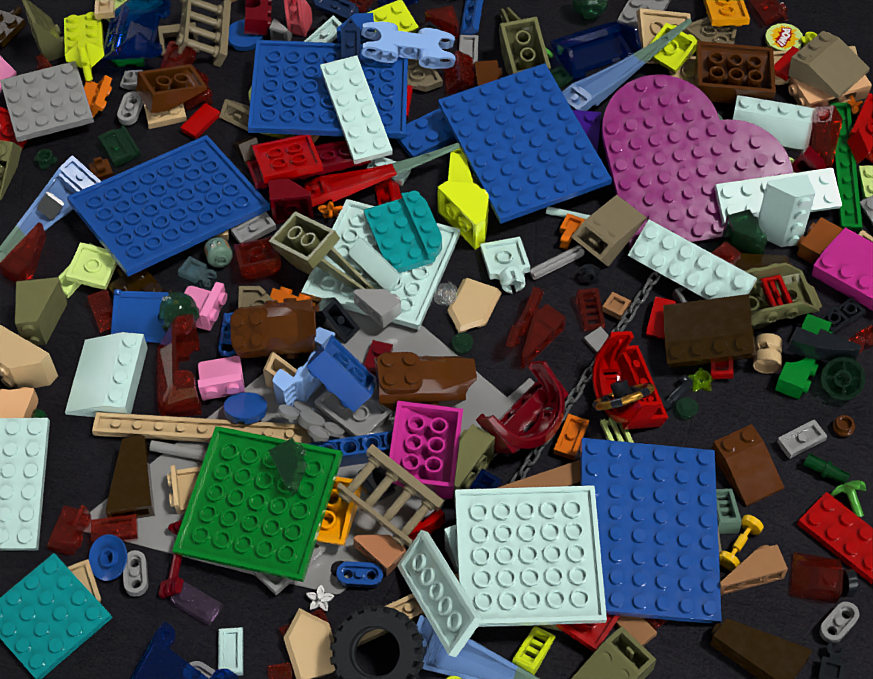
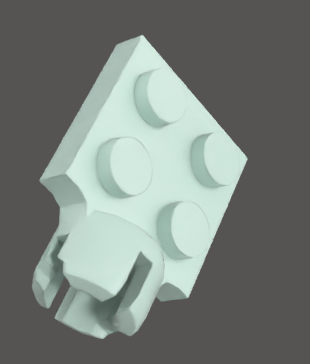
(506, 262)

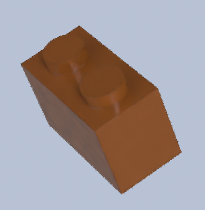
(817, 240)

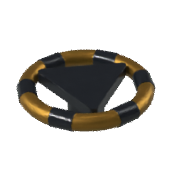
(622, 395)

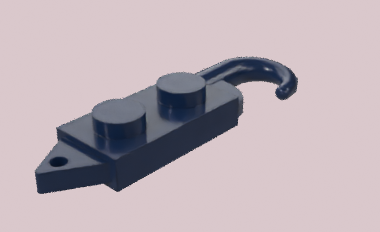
(339, 8)
(350, 40)

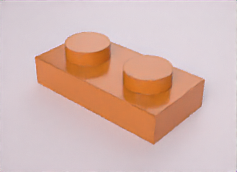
(570, 437)

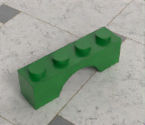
(795, 375)

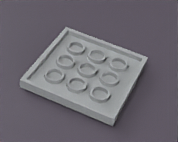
(46, 101)

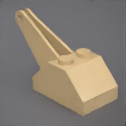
(23, 362)

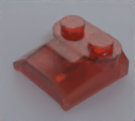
(257, 259)

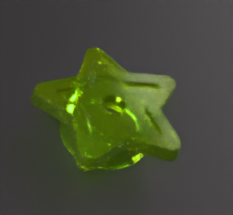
(701, 375)

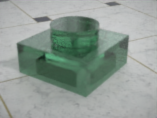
(561, 76)

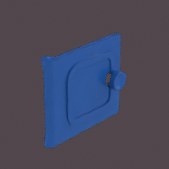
(138, 314)

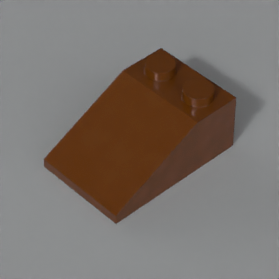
(168, 87)
(747, 465)

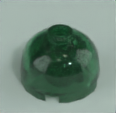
(590, 8)
(175, 305)
(843, 378)

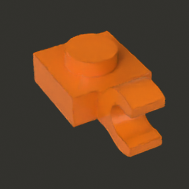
(568, 228)

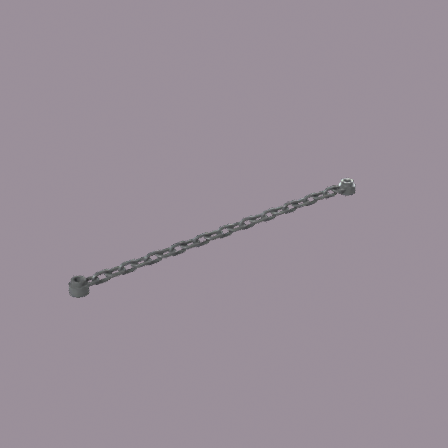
(570, 399)

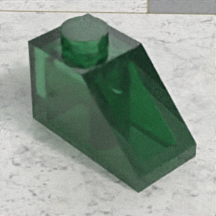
(290, 463)

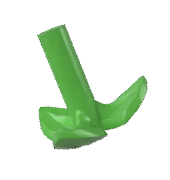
(849, 489)

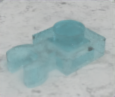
(196, 270)

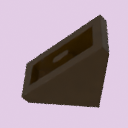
(244, 149)

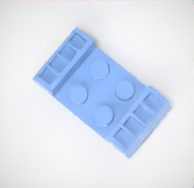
(303, 384)

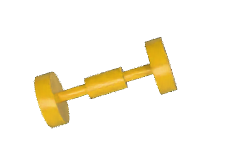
(750, 525)

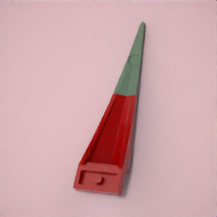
(344, 184)

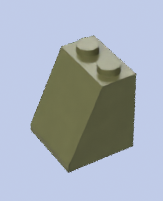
(38, 308)

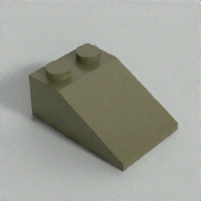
(44, 32)
(474, 453)

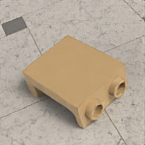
(182, 483)

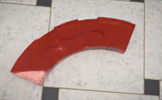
(522, 325)

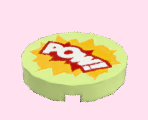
(783, 37)

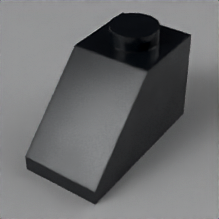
(334, 318)

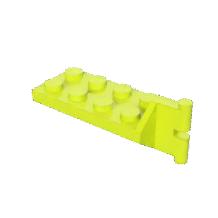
(84, 41)

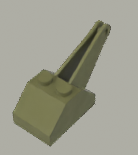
(521, 42)
(307, 243)

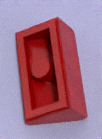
(387, 191)

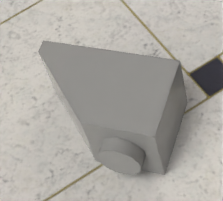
(378, 304)

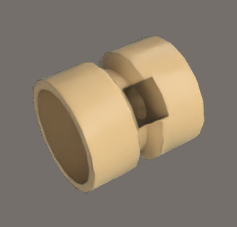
(768, 353)

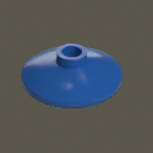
(101, 559)

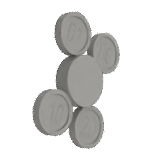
(313, 422)

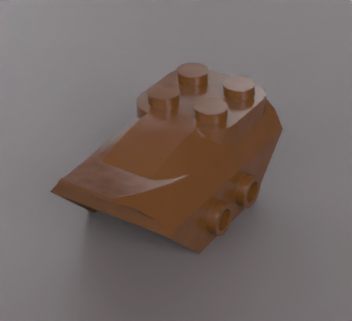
(274, 327)
(423, 379)

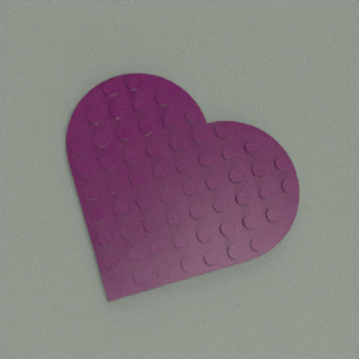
(672, 151)

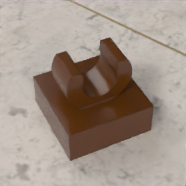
(101, 168)

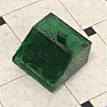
(744, 233)

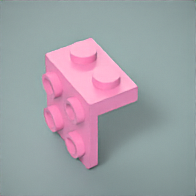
(209, 303)
(220, 378)

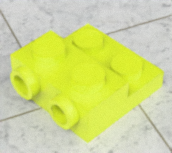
(676, 51)

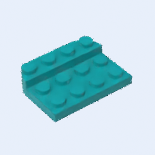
(405, 232)

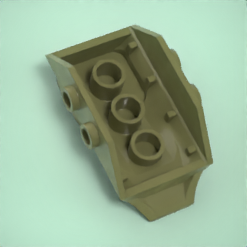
(802, 294)

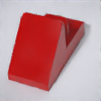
(861, 145)

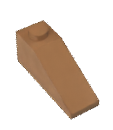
(759, 568)

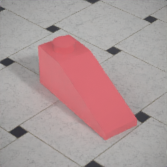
(298, 16)

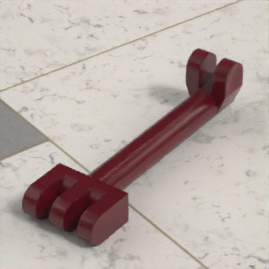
(174, 583)

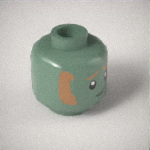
(216, 251)

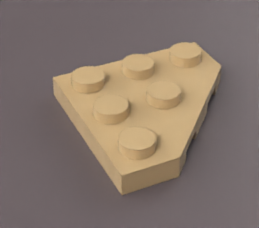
(652, 21)

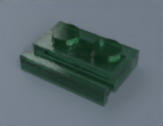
(119, 146)

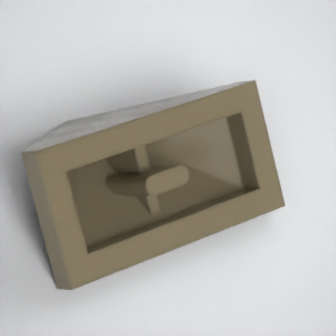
(235, 113)

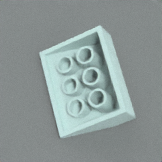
(107, 375)

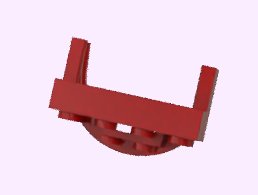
(630, 365)

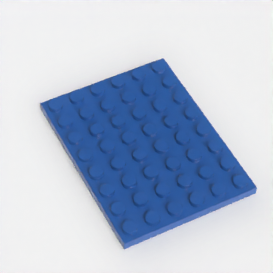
(293, 96)
(524, 143)
(167, 204)
(656, 529)

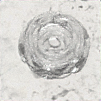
(445, 294)

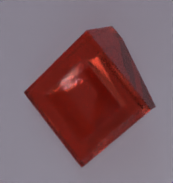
(280, 671)

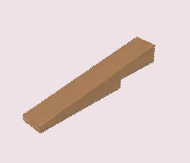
(561, 476)

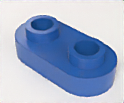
(359, 574)

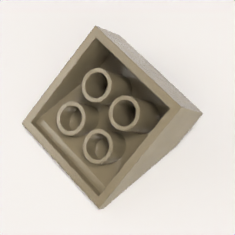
(827, 65)

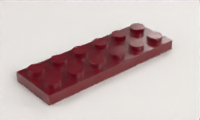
(333, 155)

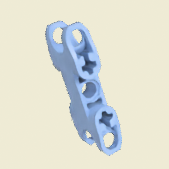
(422, 46)

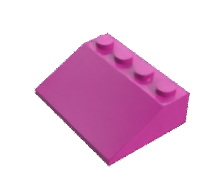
(848, 267)
(427, 444)

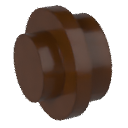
(843, 426)

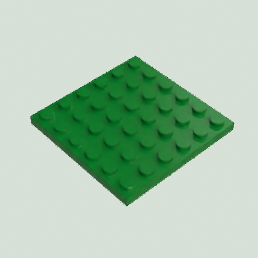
(246, 513)

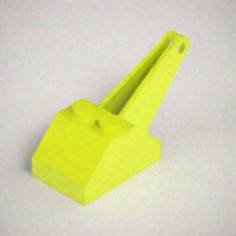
(464, 202)

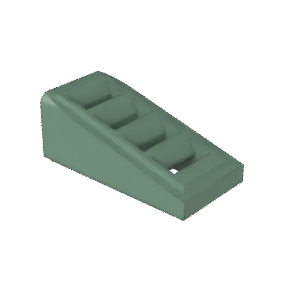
(732, 523)

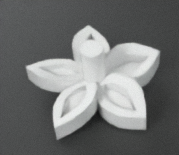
(320, 599)

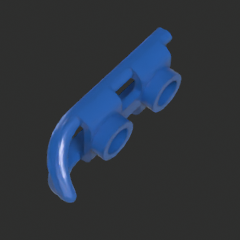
(225, 336)

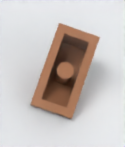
(380, 550)

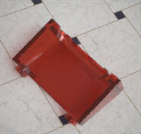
(177, 387)

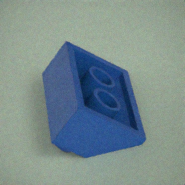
(342, 374)

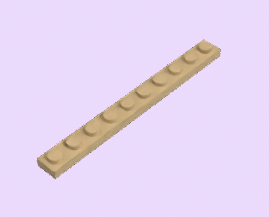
(187, 428)

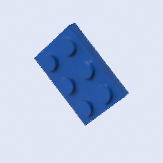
(426, 134)

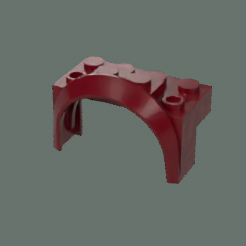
(541, 395)

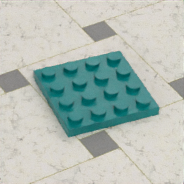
(48, 616)

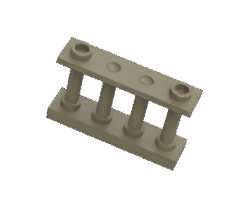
(221, 25)
(393, 473)

